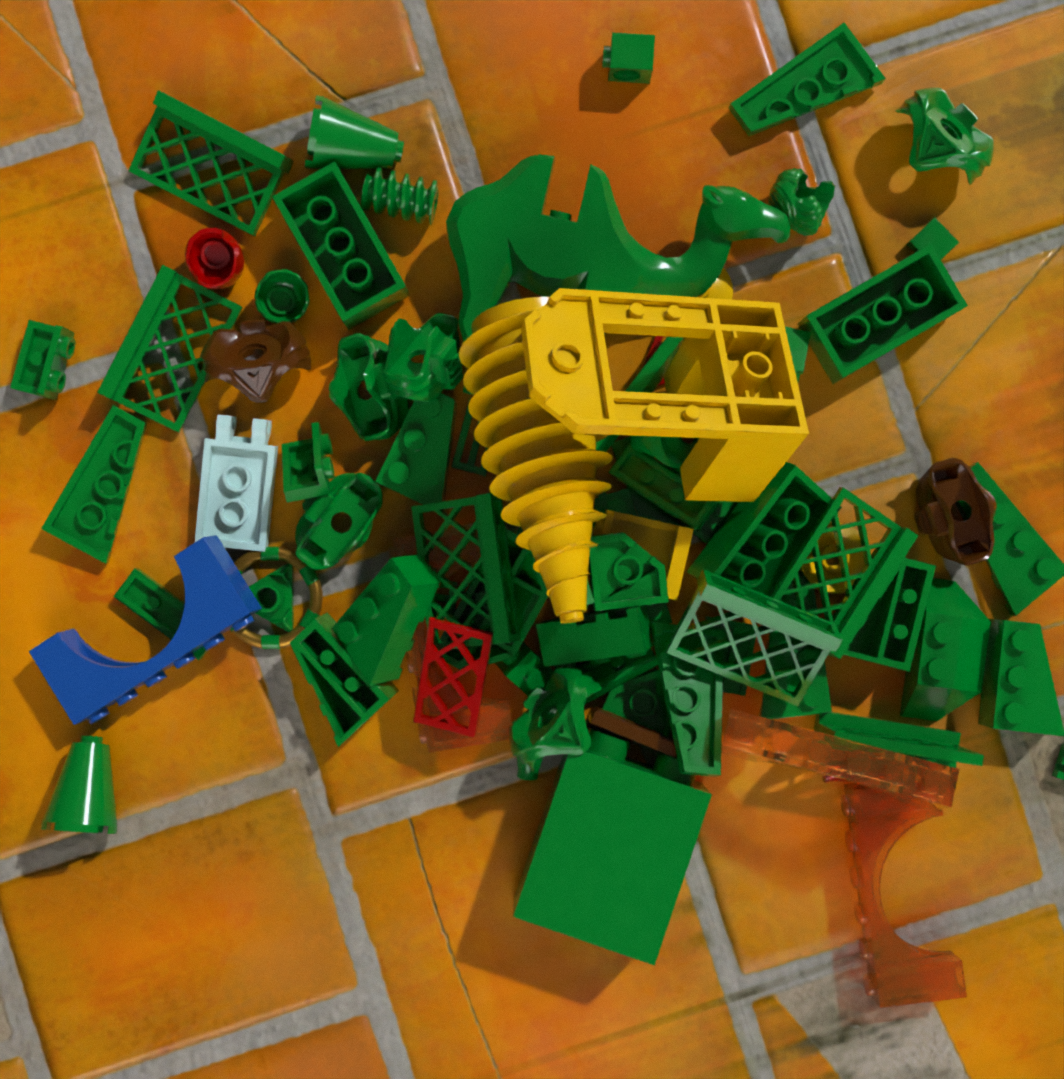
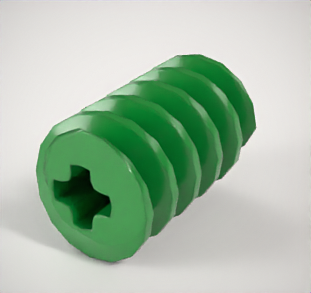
(400, 196)

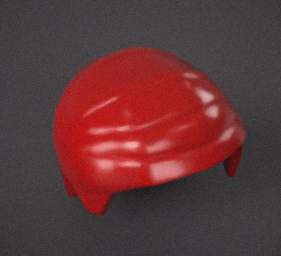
(214, 258)

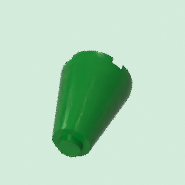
(350, 139)
(84, 790)

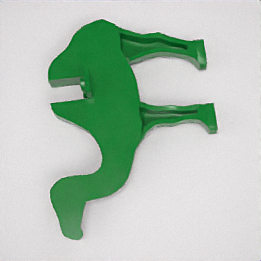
(506, 238)

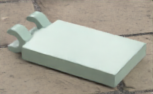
(237, 486)

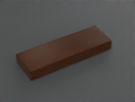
(632, 730)

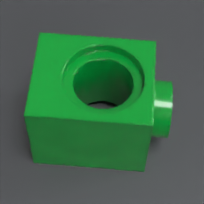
(629, 57)

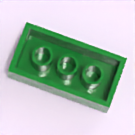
(341, 245)
(882, 313)
(765, 534)

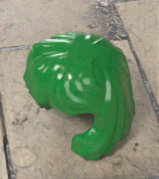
(800, 203)

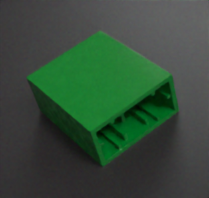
(612, 848)

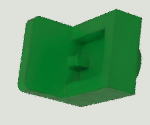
(526, 670)

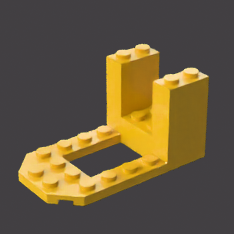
(725, 384)

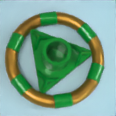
(276, 597)

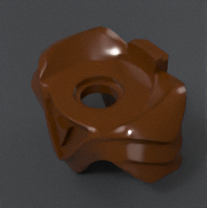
(255, 356)
(936, 492)

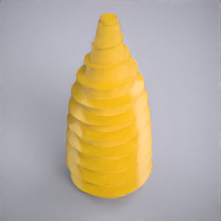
(537, 459)

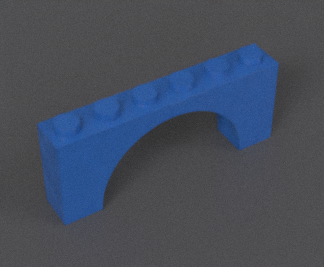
(214, 603)

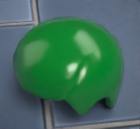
(282, 296)

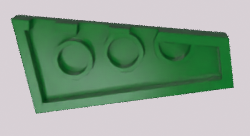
(813, 79)

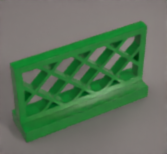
(223, 136)
(141, 336)
(493, 560)
(869, 582)
(759, 609)
(907, 739)

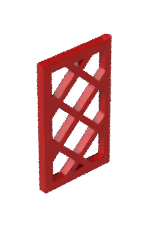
(479, 667)

